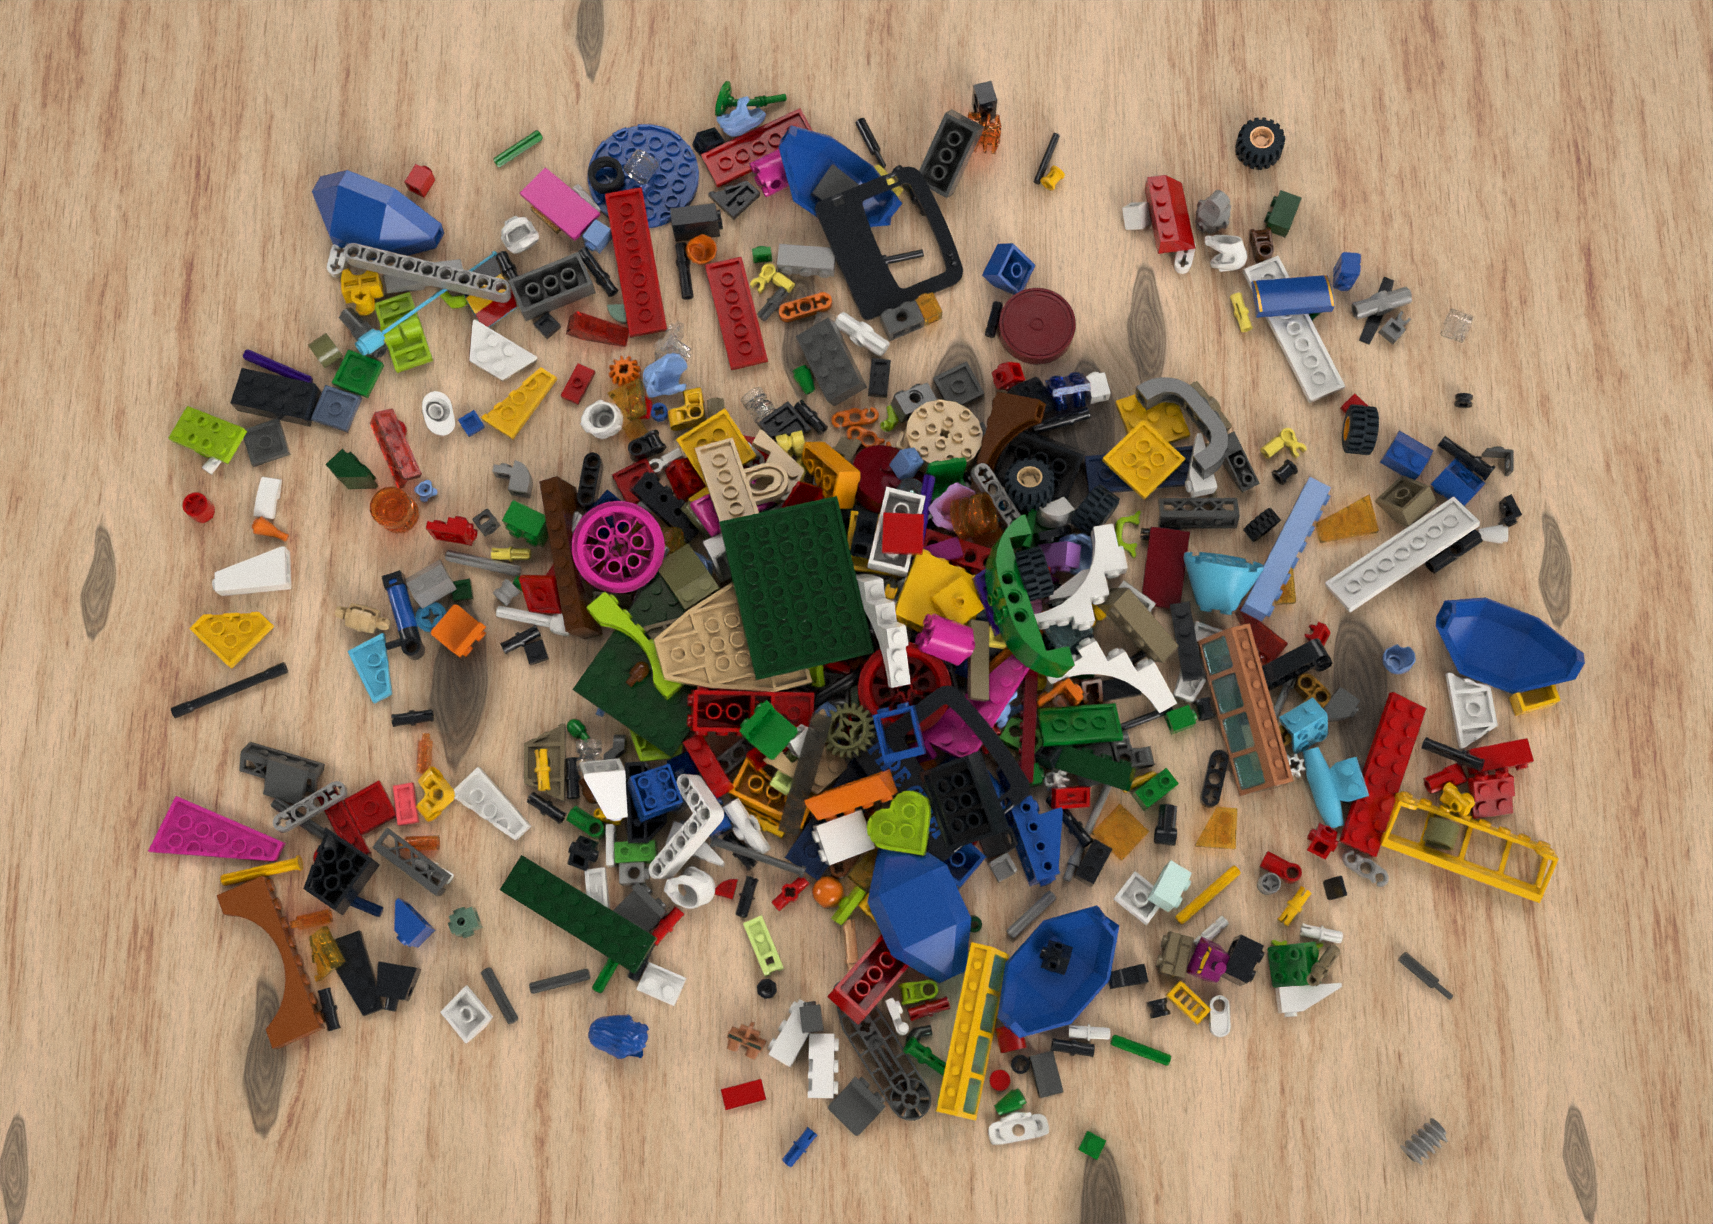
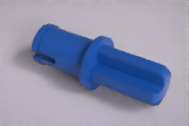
(799, 1147)

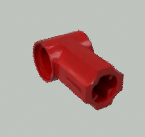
(1437, 781)
(1279, 866)

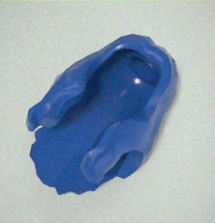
(618, 1036)

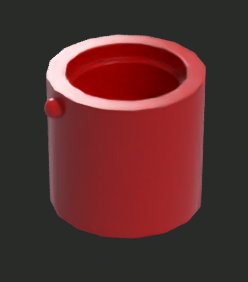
(198, 507)
(1008, 1040)

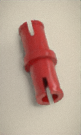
(667, 924)
(928, 1008)

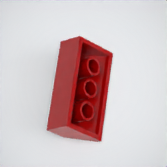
(1168, 214)

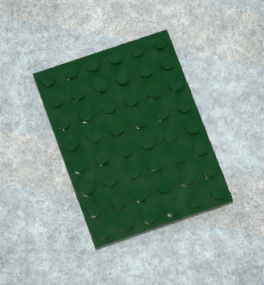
(796, 587)
(642, 705)

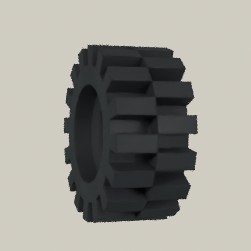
(1261, 524)

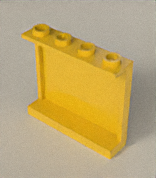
(924, 580)

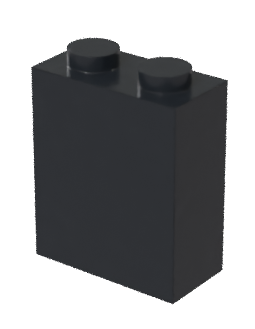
(696, 220)

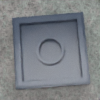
(336, 408)

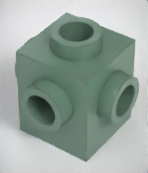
(471, 924)

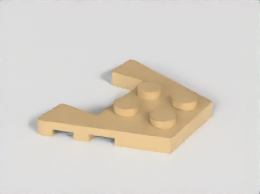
(778, 456)
(828, 769)

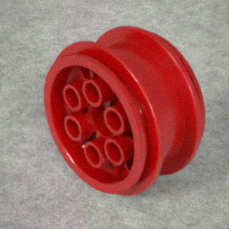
(869, 691)

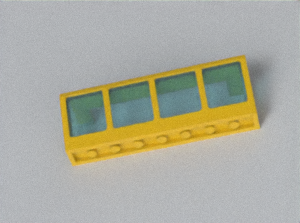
(972, 1032)

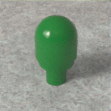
(577, 729)

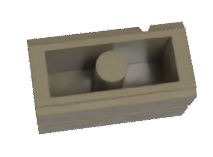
(1175, 955)

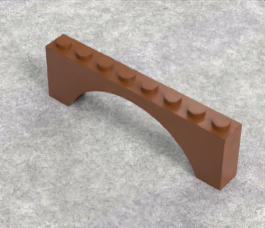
(298, 1010)

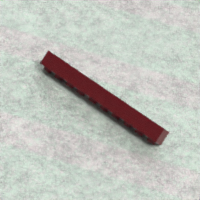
(1028, 724)

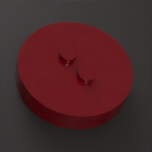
(1037, 326)
(876, 475)

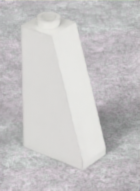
(258, 574)

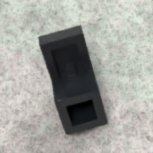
(864, 534)

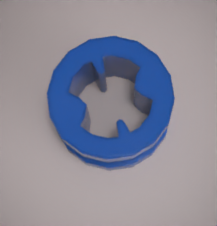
(658, 406)

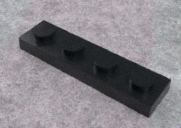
(1187, 641)

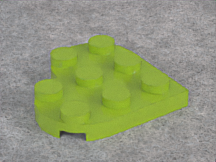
(903, 825)

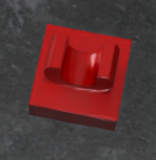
(1320, 632)

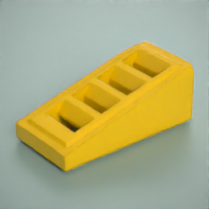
(1183, 1007)

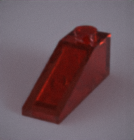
(596, 330)
(1267, 642)

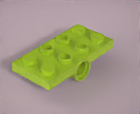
(406, 340)
(207, 435)

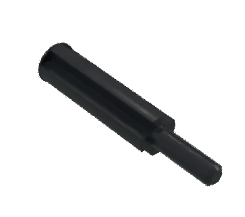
(870, 140)

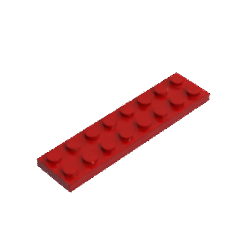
(636, 262)
(1383, 774)

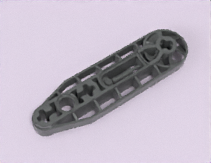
(873, 1041)

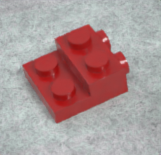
(456, 530)
(1492, 794)

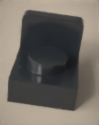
(707, 140)
(1510, 509)

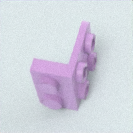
(941, 506)

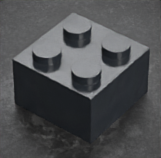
(1243, 957)

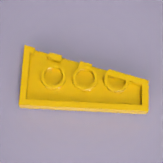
(520, 404)

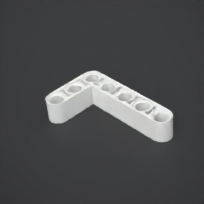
(704, 820)

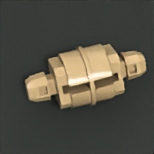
(362, 618)

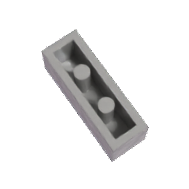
(806, 260)

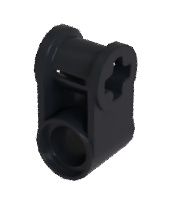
(647, 445)

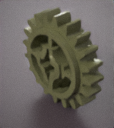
(856, 745)

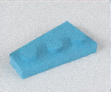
(373, 667)

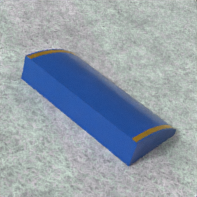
(1293, 296)

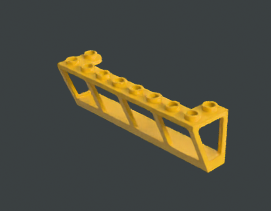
(1458, 863)

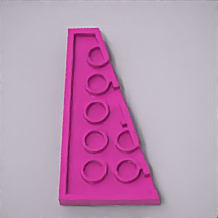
(951, 731)
(200, 832)

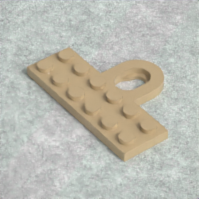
(731, 483)

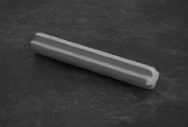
(483, 563)

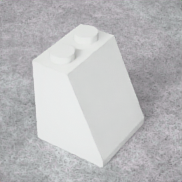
(608, 786)

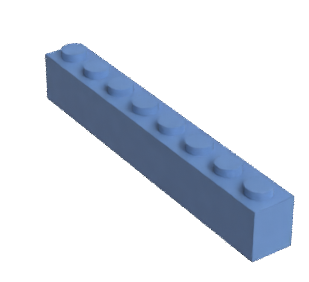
(1284, 552)

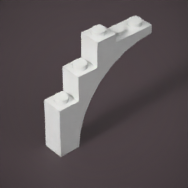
(1078, 608)
(889, 632)
(1117, 664)

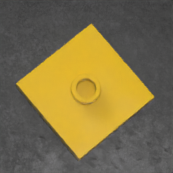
(957, 601)

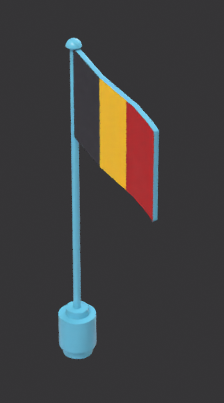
(485, 310)

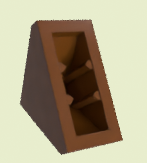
(1092, 691)

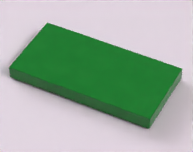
(1079, 724)

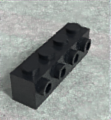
(663, 503)

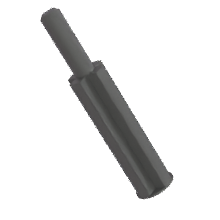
(1423, 974)

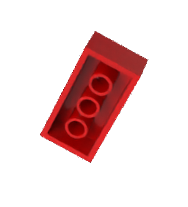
(867, 981)

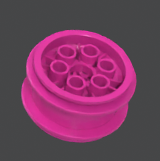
(621, 512)

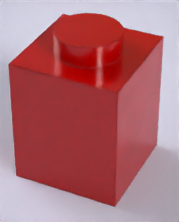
(420, 180)

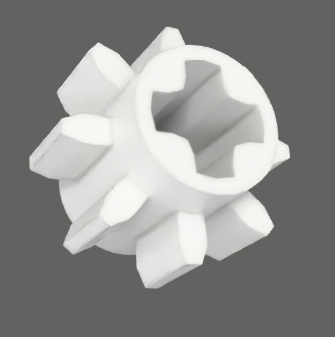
(1294, 760)
(1056, 779)

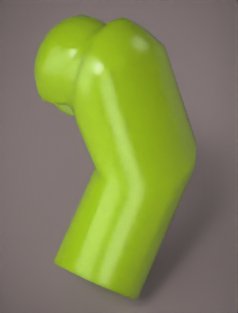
(454, 301)
(892, 420)

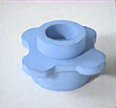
(427, 484)

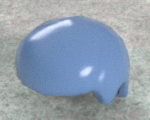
(1398, 659)

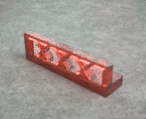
(395, 447)

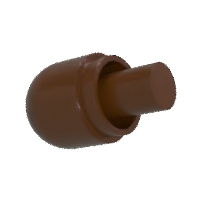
(638, 673)
(587, 793)

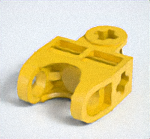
(361, 290)

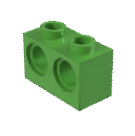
(1013, 742)
(635, 852)

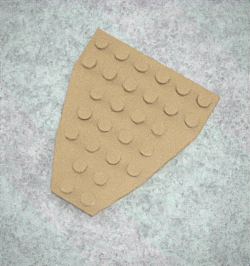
(712, 652)

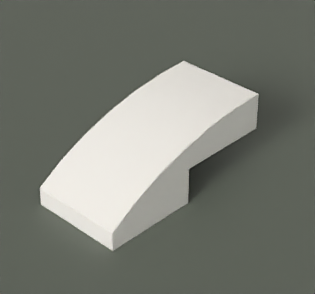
(267, 496)

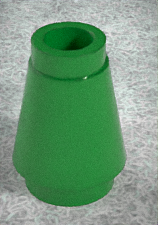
(804, 379)
(1010, 1102)

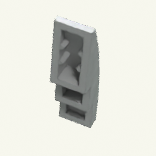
(396, 284)

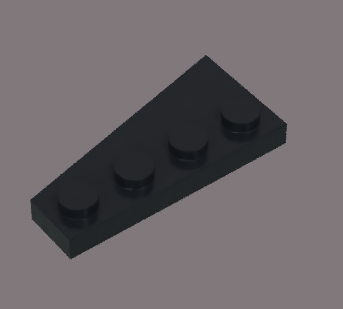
(358, 973)

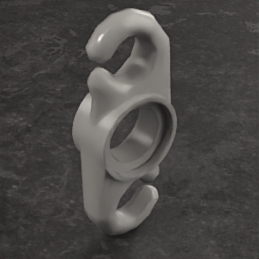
(1375, 869)

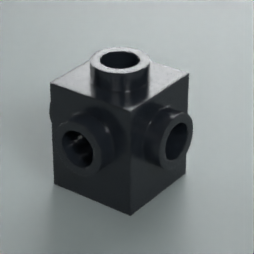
(583, 853)
(1056, 957)

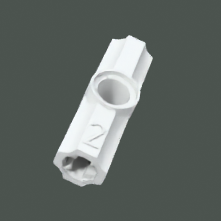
(862, 334)
(746, 826)

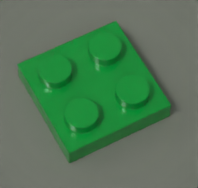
(358, 373)

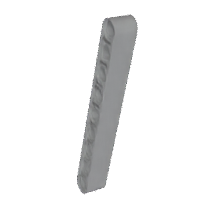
(421, 266)

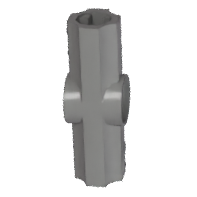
(1381, 303)

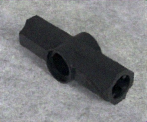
(1446, 556)

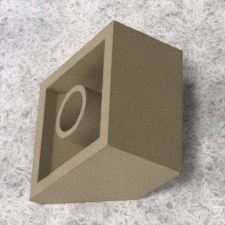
(1406, 500)

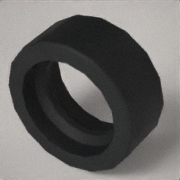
(602, 162)

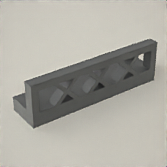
(1198, 516)
(260, 754)
(411, 869)

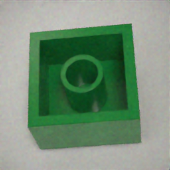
(526, 523)

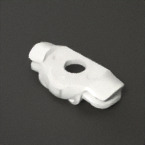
(1034, 1125)

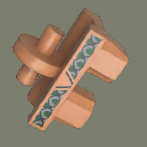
(746, 1036)

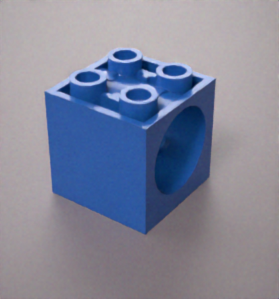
(654, 792)

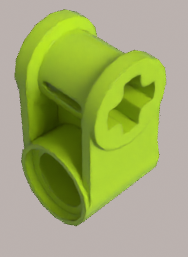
(916, 991)

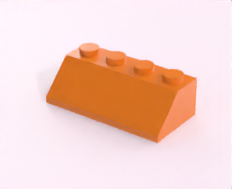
(852, 795)

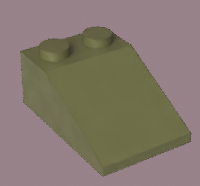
(687, 577)

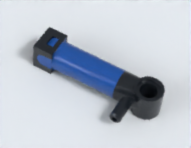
(404, 616)

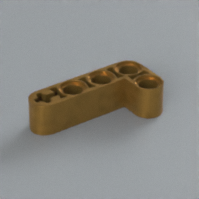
(1315, 687)

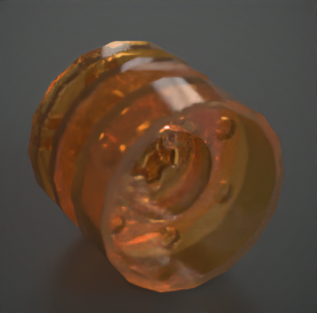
(991, 132)
(391, 500)
(973, 515)

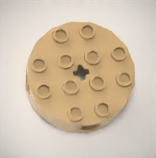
(943, 432)

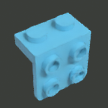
(1306, 725)

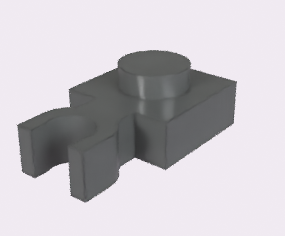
(1394, 328)

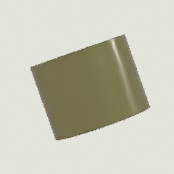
(325, 350)
(1441, 833)

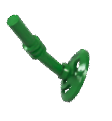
(725, 99)

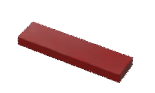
(344, 824)

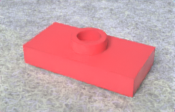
(405, 804)

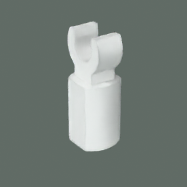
(666, 460)

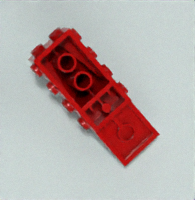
(726, 710)

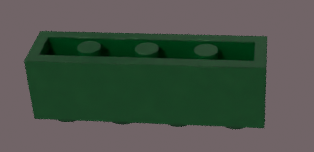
(1096, 767)

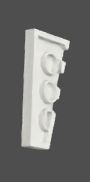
(1189, 690)

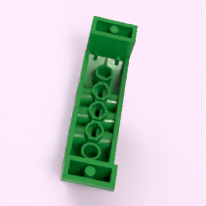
(1013, 608)

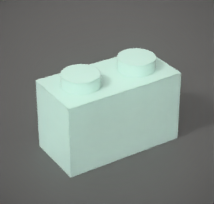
(1170, 886)

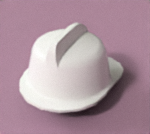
(438, 413)

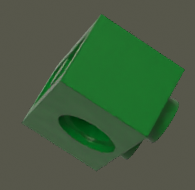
(1155, 789)

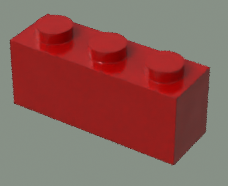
(1503, 756)
(708, 765)

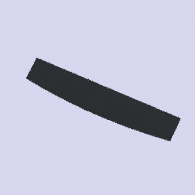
(1374, 320)

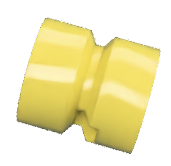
(792, 444)

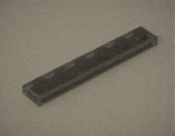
(805, 773)

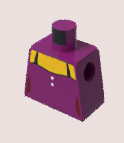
(1208, 961)

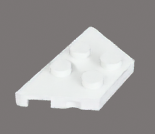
(497, 353)
(1471, 709)

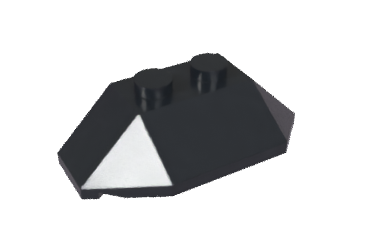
(635, 830)

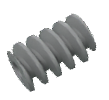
(1425, 1141)

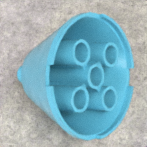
(1220, 580)

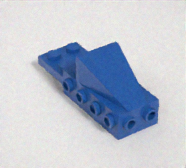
(1036, 837)

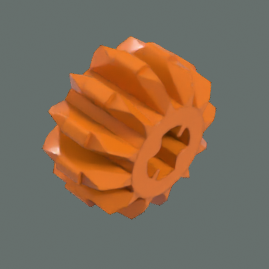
(621, 365)

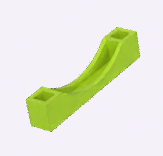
(609, 614)

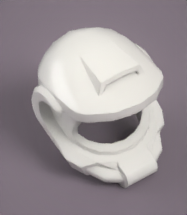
(518, 234)
(1231, 249)
(602, 419)
(698, 888)

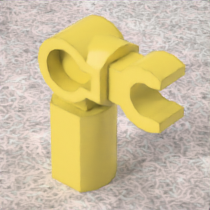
(769, 273)
(1287, 438)

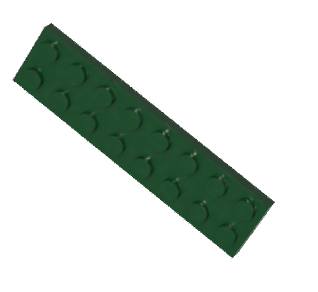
(578, 914)

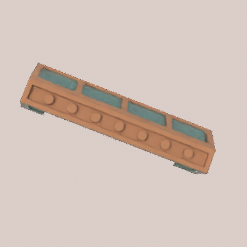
(1245, 710)

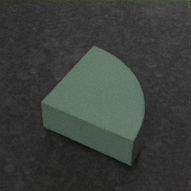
(618, 313)

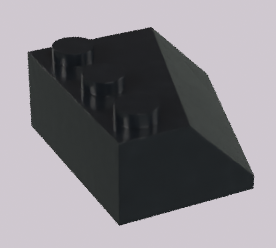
(338, 872)

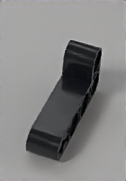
(1296, 663)

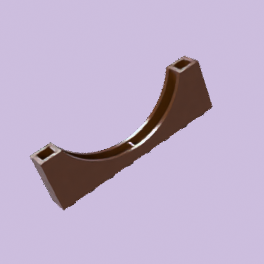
(1007, 419)
(559, 507)

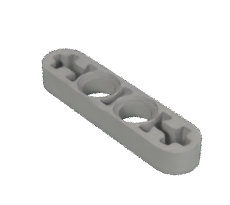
(1000, 493)
(308, 803)

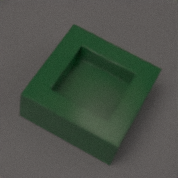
(464, 590)

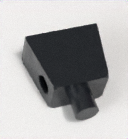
(395, 983)

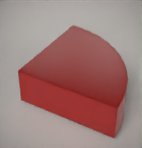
(727, 888)

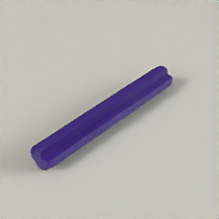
(275, 366)

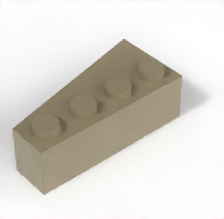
(1138, 624)

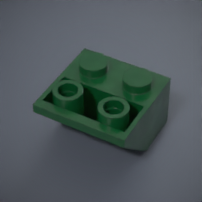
(351, 471)

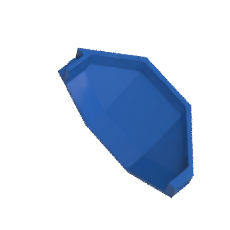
(808, 157)
(373, 215)
(1505, 646)
(920, 913)
(1044, 1000)

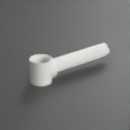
(553, 622)

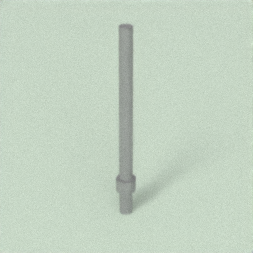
(1074, 860)

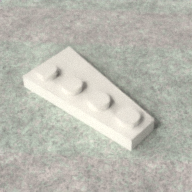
(487, 800)

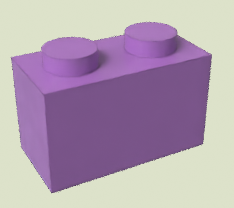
(1061, 556)

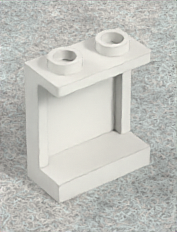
(842, 837)

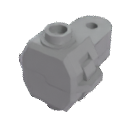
(1213, 212)

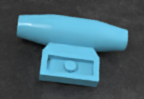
(1333, 785)

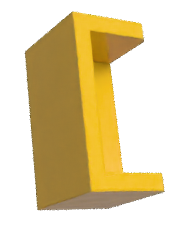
(1534, 699)

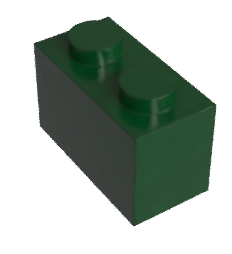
(1283, 213)

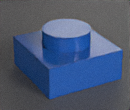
(471, 423)

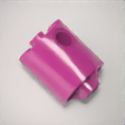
(770, 173)
(946, 639)

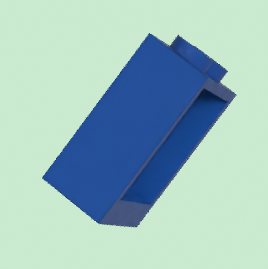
(891, 757)

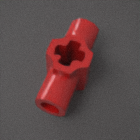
(781, 900)

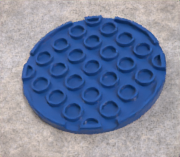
(672, 183)

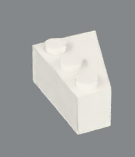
(822, 1065)

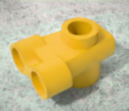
(1458, 802)

